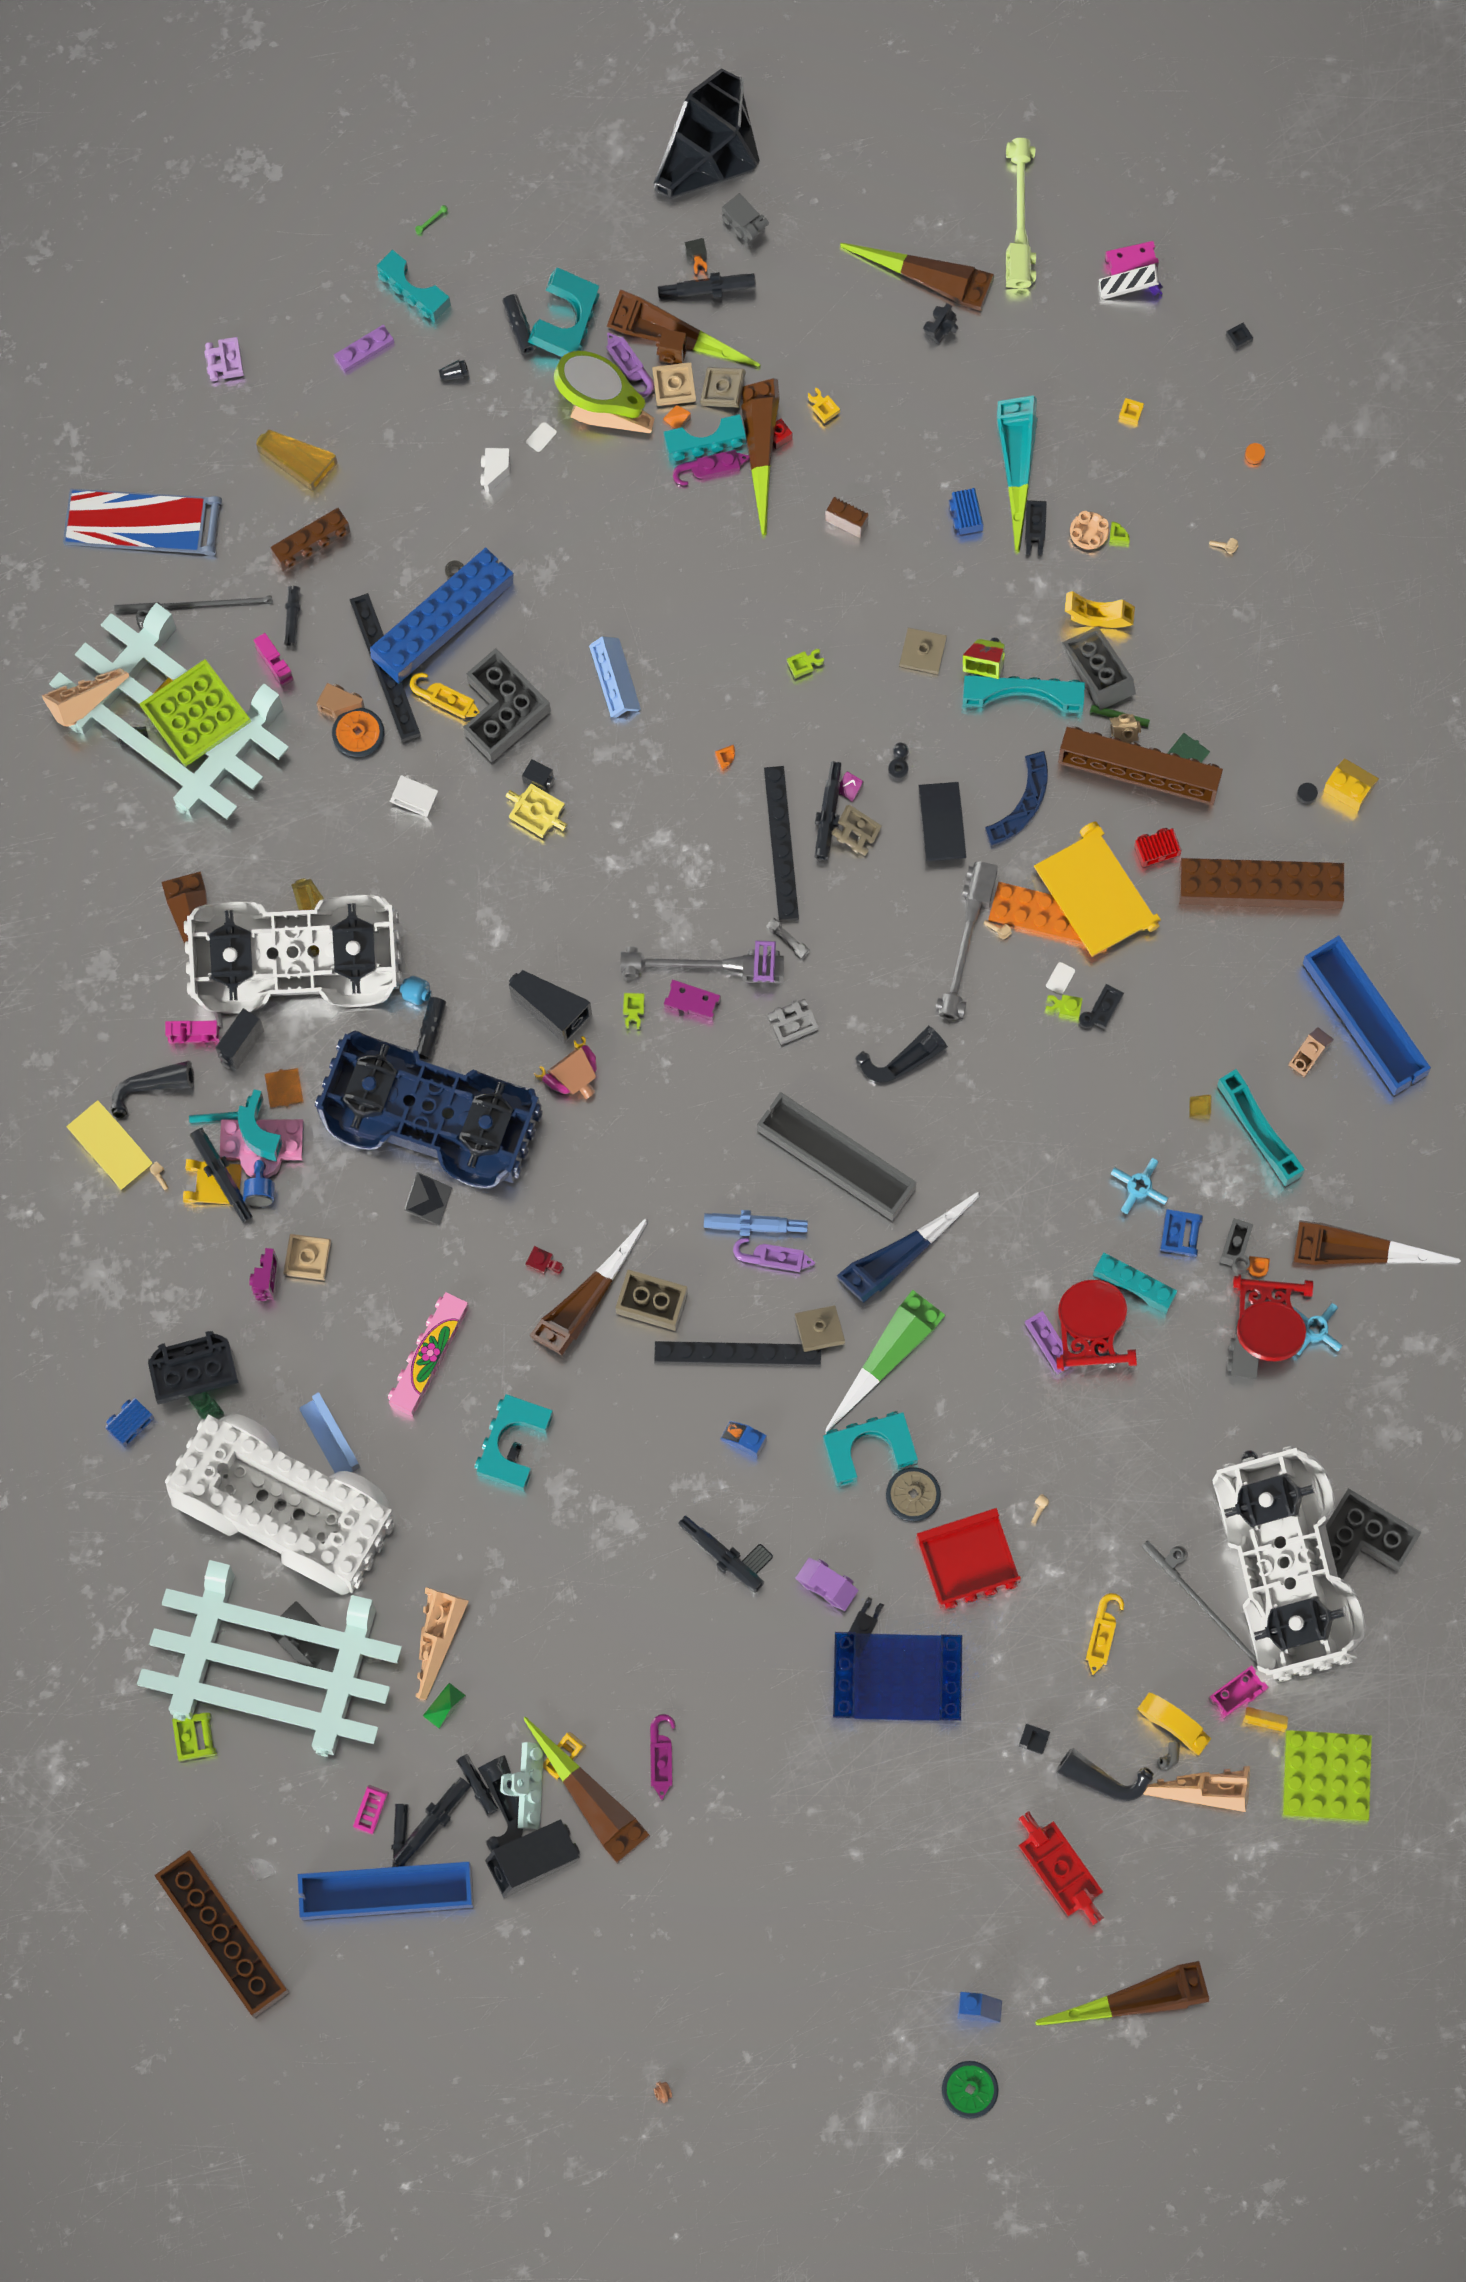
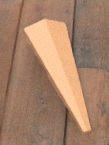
(442, 1619)
(1221, 1790)

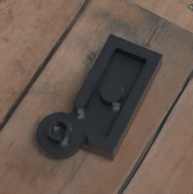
(1103, 1008)

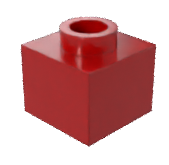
(783, 437)

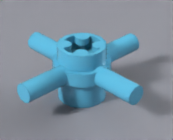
(1143, 1178)
(1323, 1331)

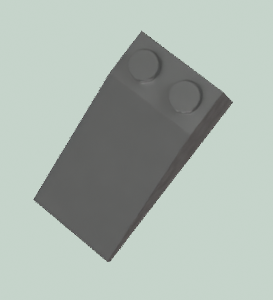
(1099, 668)

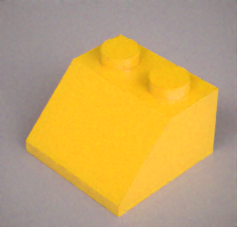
(1350, 784)

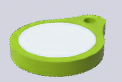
(596, 385)

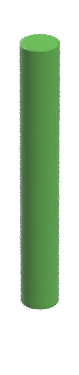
(1112, 713)

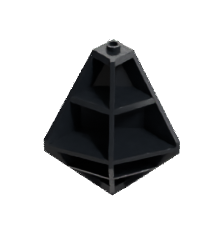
(709, 138)

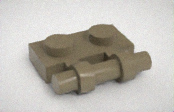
(859, 824)

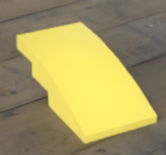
(109, 1144)

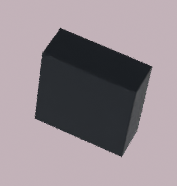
(1239, 336)

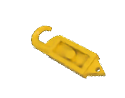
(445, 698)
(1102, 1633)

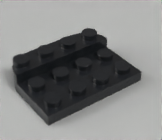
(192, 1367)

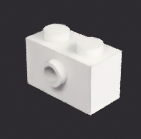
(414, 795)

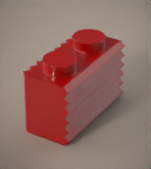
(1157, 847)

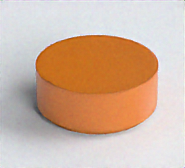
(1255, 453)

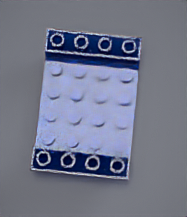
(897, 1677)

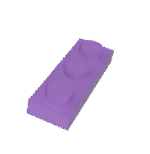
(364, 348)
(1046, 1339)

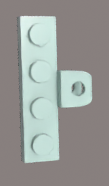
(527, 1786)

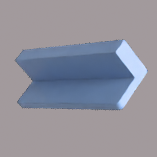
(614, 676)
(328, 1435)

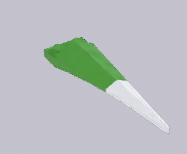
(906, 1330)

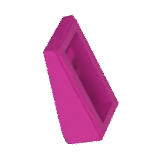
(376, 1791)

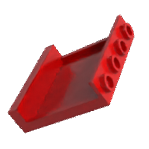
(968, 1559)

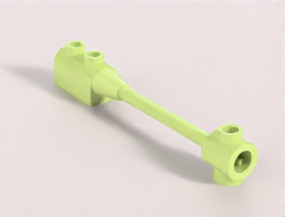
(1019, 253)

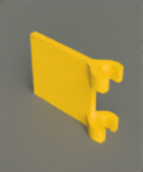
(206, 1187)

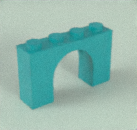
(581, 296)
(511, 1413)
(891, 1428)

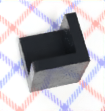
(1034, 1739)

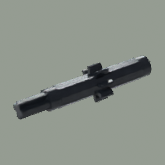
(714, 285)
(827, 818)
(217, 1167)
(726, 1558)
(436, 1815)

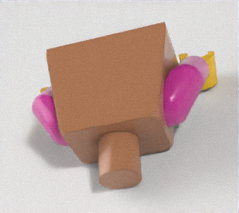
(572, 1072)

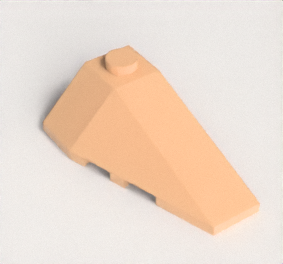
(641, 424)
(76, 702)

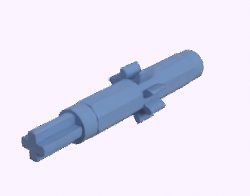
(748, 1222)

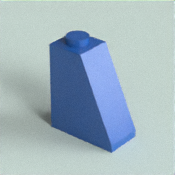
(979, 2007)

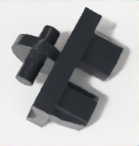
(943, 325)

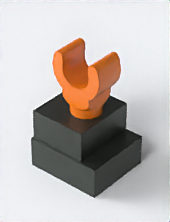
(698, 252)

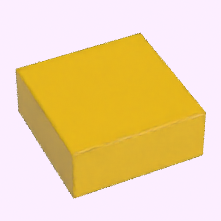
(1131, 410)

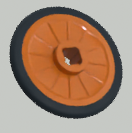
(358, 745)

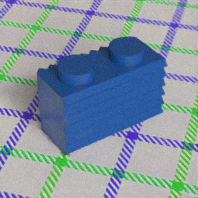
(967, 511)
(129, 1422)

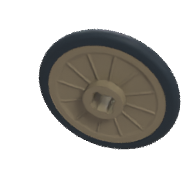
(924, 1485)

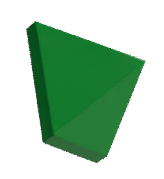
(444, 1705)

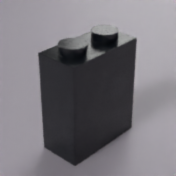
(239, 1039)

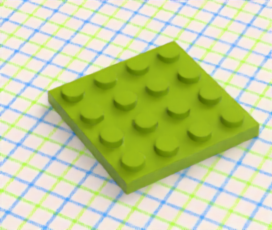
(195, 712)
(1327, 1775)

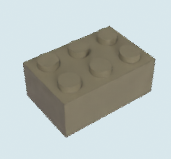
(651, 1300)

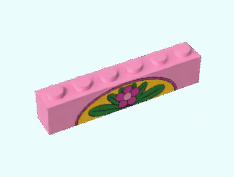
(428, 1354)

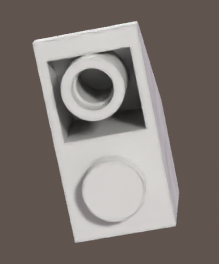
(496, 467)

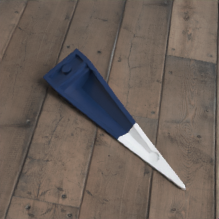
(881, 1267)

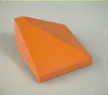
(677, 417)

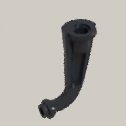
(920, 1050)
(168, 1077)
(1085, 1772)
(508, 1804)

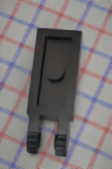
(1035, 524)
(864, 1623)

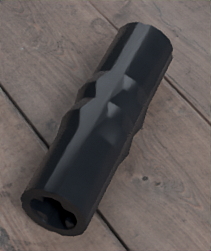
(518, 322)
(430, 1027)

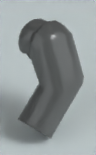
(1171, 1758)

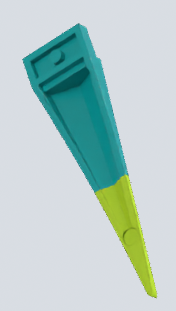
(1017, 432)

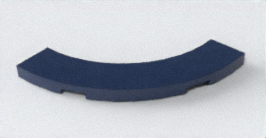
(1028, 805)

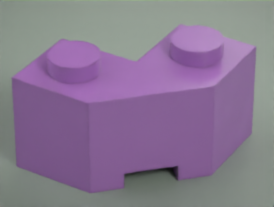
(827, 1583)

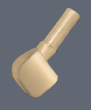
(1231, 546)
(1004, 932)
(156, 1169)
(1043, 1502)

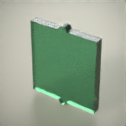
(1189, 748)

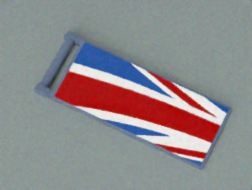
(140, 521)

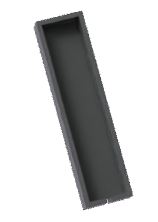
(836, 1156)

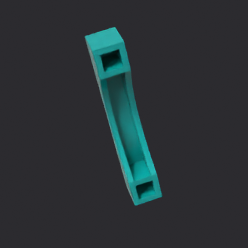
(1064, 694)
(1244, 1105)

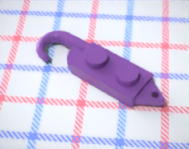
(628, 362)
(774, 1256)

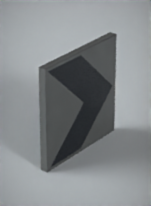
(427, 1198)

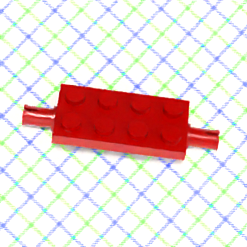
(1060, 1868)

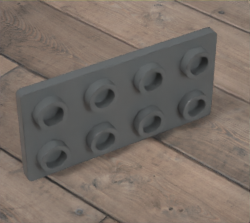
(302, 1651)

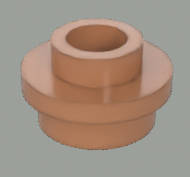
(662, 2091)

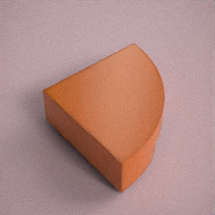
(725, 757)

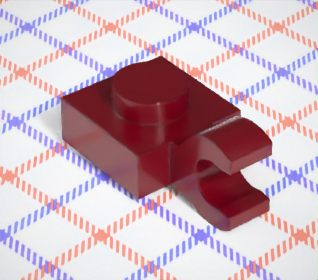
(542, 1260)

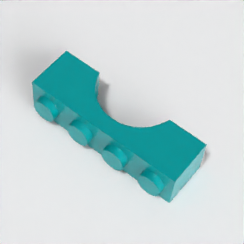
(430, 300)
(681, 444)
(1149, 1289)

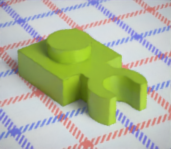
(802, 664)
(1068, 1006)
(633, 1007)

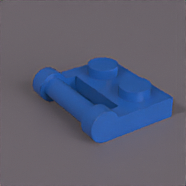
(1174, 1232)

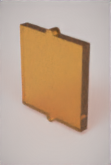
(284, 1088)

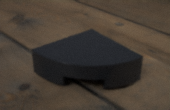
(514, 1452)

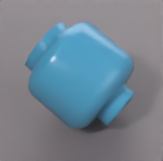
(415, 990)

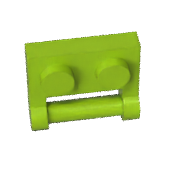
(187, 1740)

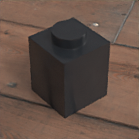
(538, 775)

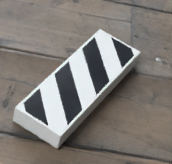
(1128, 281)

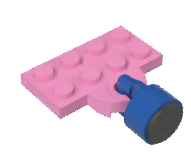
(260, 1189)

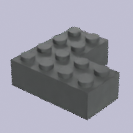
(512, 705)
(1367, 1528)

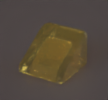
(1200, 1106)

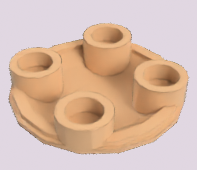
(1089, 530)

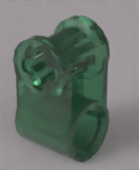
(206, 1406)

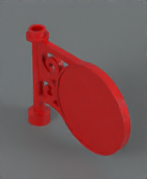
(1092, 1314)
(1269, 1327)

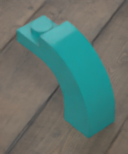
(259, 1141)

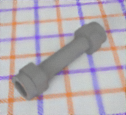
(775, 926)

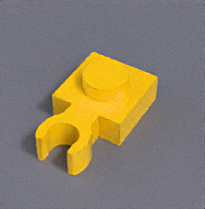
(823, 407)

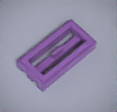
(763, 977)

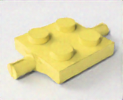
(536, 810)

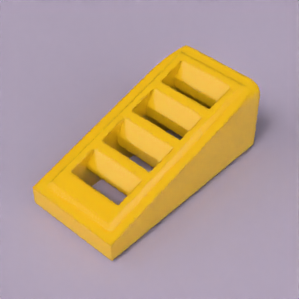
(563, 1743)

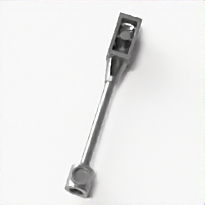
(978, 896)
(634, 962)

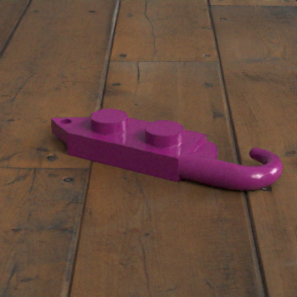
(711, 465)
(661, 1756)

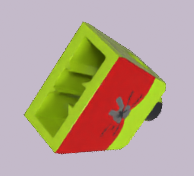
(985, 658)

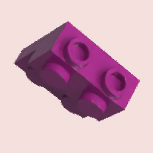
(264, 1278)

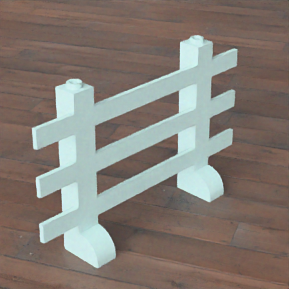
(222, 759)
(202, 1648)

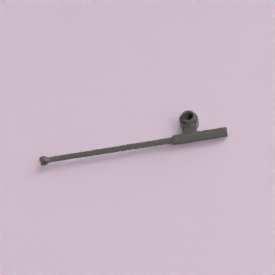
(144, 608)
(1168, 1565)

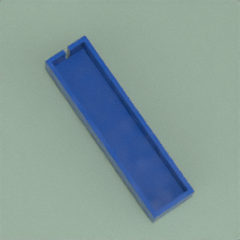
(441, 615)
(1366, 1015)
(385, 1890)

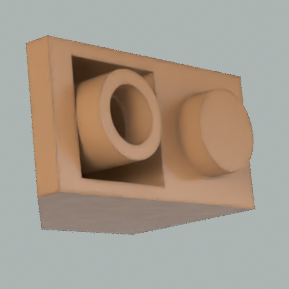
(337, 701)
(1311, 1051)

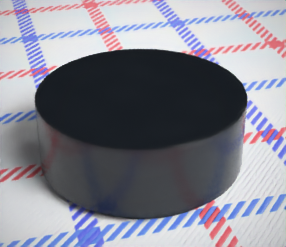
(1307, 793)

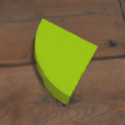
(1118, 534)

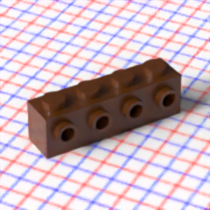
(310, 539)

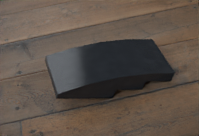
(942, 821)

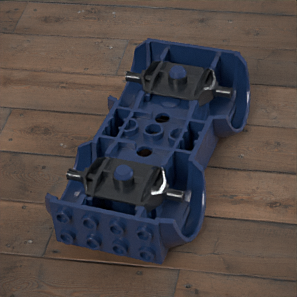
(475, 1146)

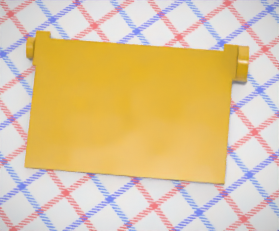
(1095, 892)

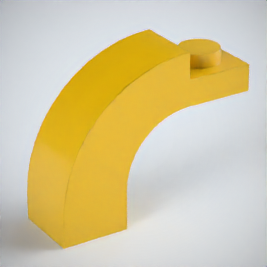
(1099, 614)
(1175, 1721)

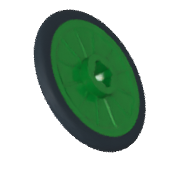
(962, 2102)

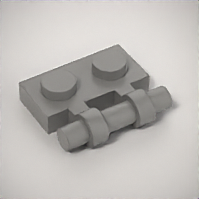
(793, 1027)

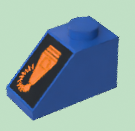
(744, 1438)

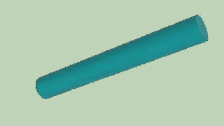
(213, 1117)

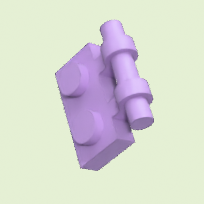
(230, 359)

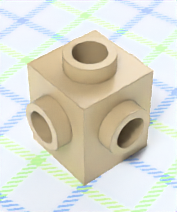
(1125, 728)

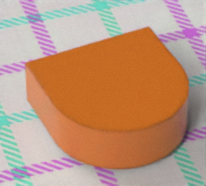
(1258, 1267)

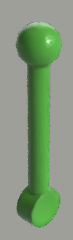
(419, 229)

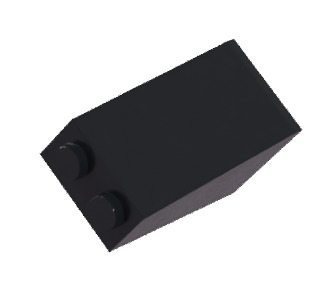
(550, 1004)
(532, 1858)

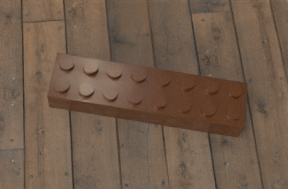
(1140, 764)
(1261, 883)
(221, 1934)

